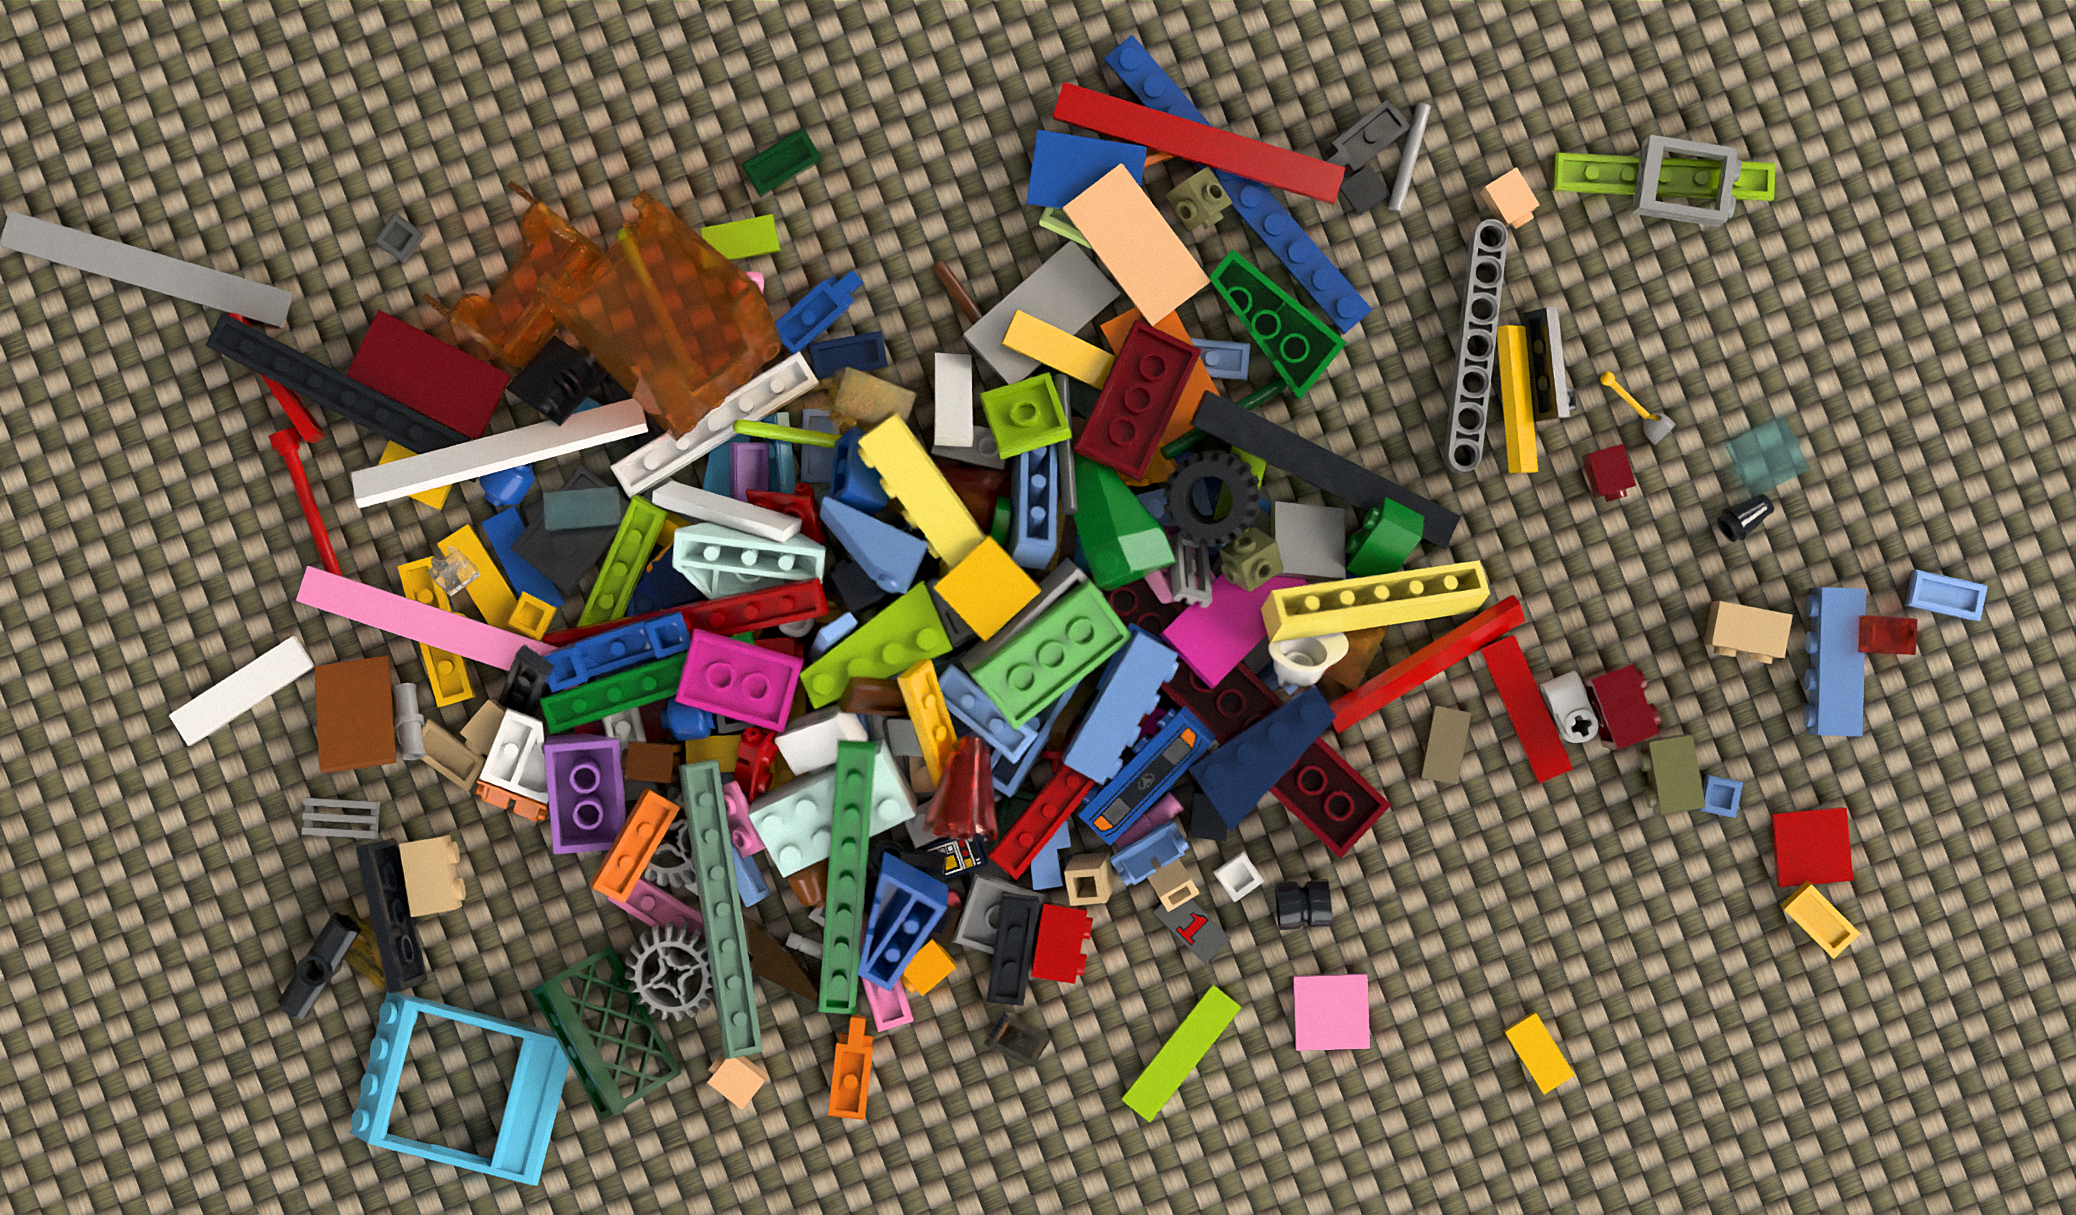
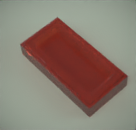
(1887, 635)

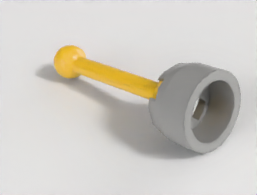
(1654, 425)

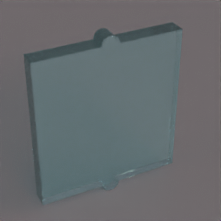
(1767, 456)

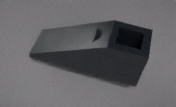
(854, 588)

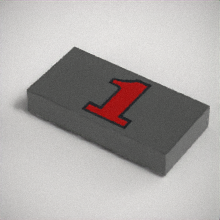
(1194, 929)

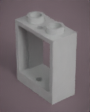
(1648, 176)

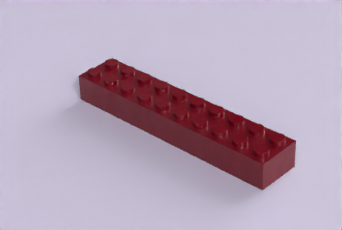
(1320, 784)

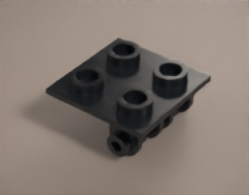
(557, 380)

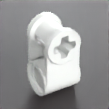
(1566, 701)

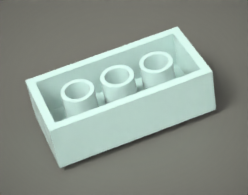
(799, 814)

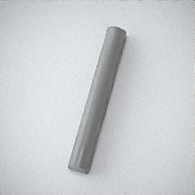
(1409, 157)

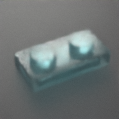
(581, 508)

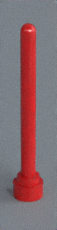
(287, 445)

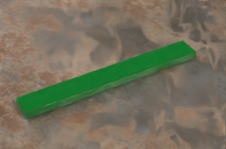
(847, 875)

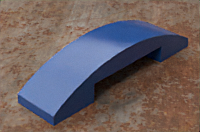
(617, 648)

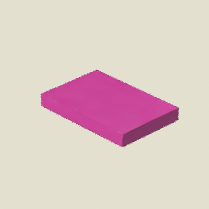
(739, 680)

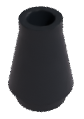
(1744, 517)

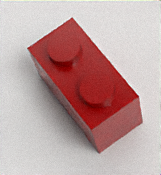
(1060, 942)

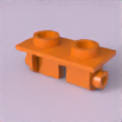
(501, 797)

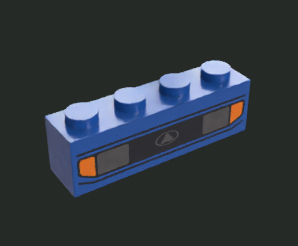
(1147, 774)

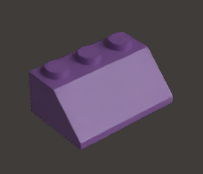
(584, 791)

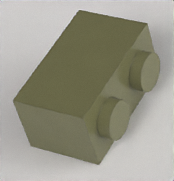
(1671, 774)

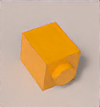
(927, 967)

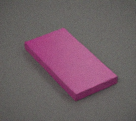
(1226, 631)

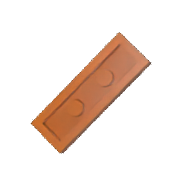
(634, 845)

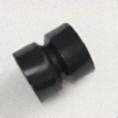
(1303, 904)

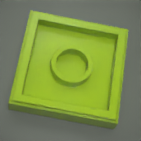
(1025, 415)

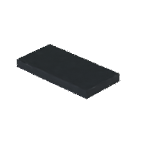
(391, 915)

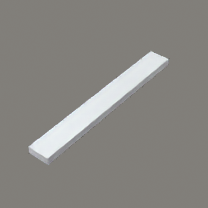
(498, 452)

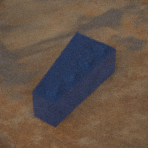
(1258, 756)

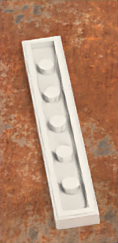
(749, 402)

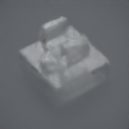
(453, 571)

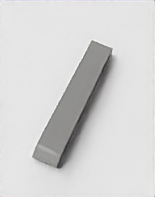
(1486, 332)

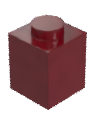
(1609, 472)

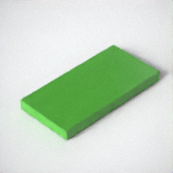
(1051, 654)

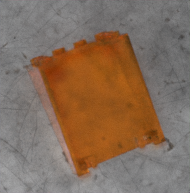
(667, 318)

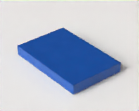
(1071, 164)

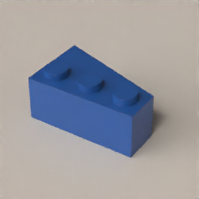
(899, 920)

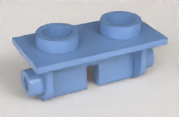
(1161, 843)

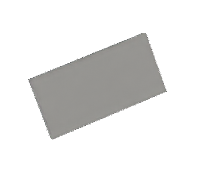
(1061, 292)

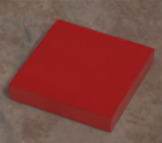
(1811, 846)

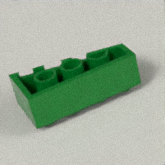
(1282, 327)

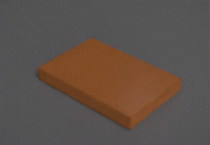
(355, 714)

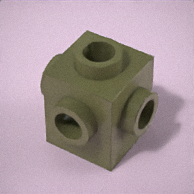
(1199, 200)
(1251, 559)

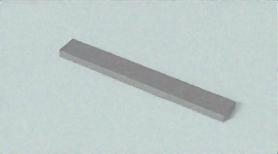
(146, 269)

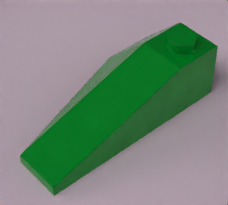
(1115, 528)

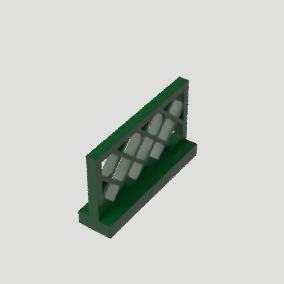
(584, 1053)

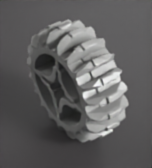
(682, 849)
(649, 984)

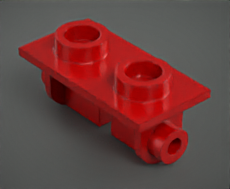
(761, 752)

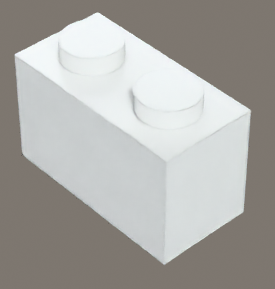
(812, 739)

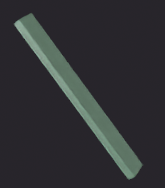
(720, 908)

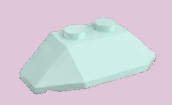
(733, 562)

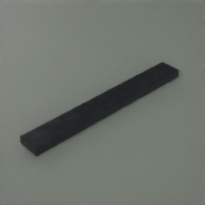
(330, 388)
(1316, 464)

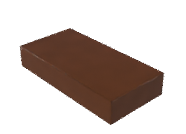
(873, 697)

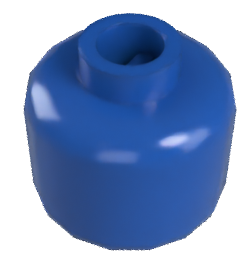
(507, 485)
(687, 721)

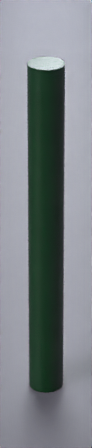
(1248, 402)

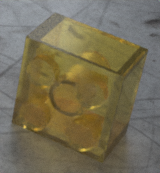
(864, 399)

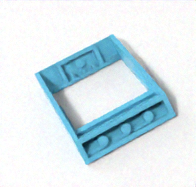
(529, 1105)

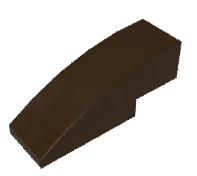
(776, 961)

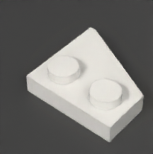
(518, 757)

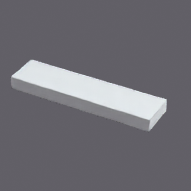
(726, 511)
(241, 691)

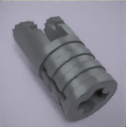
(955, 626)

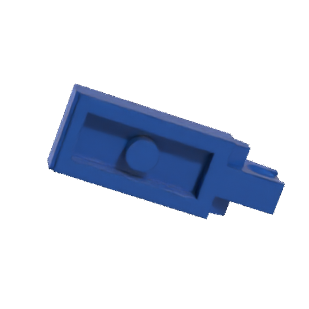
(817, 311)

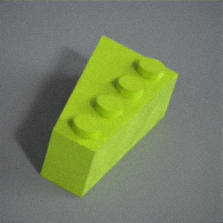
(880, 648)

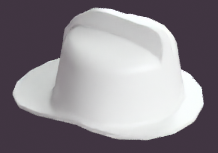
(1305, 659)

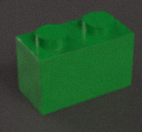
(1385, 540)

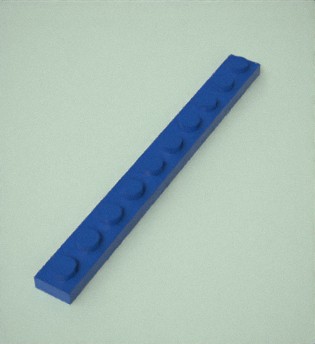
(1249, 198)

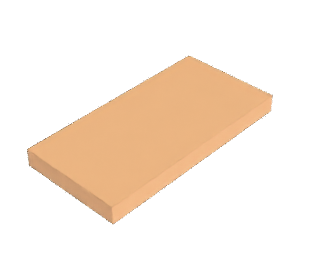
(1136, 244)

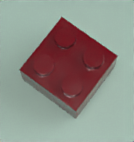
(1621, 706)

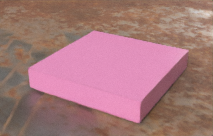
(1331, 1012)

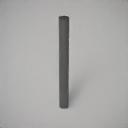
(1065, 448)

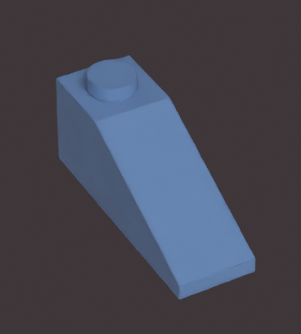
(879, 549)

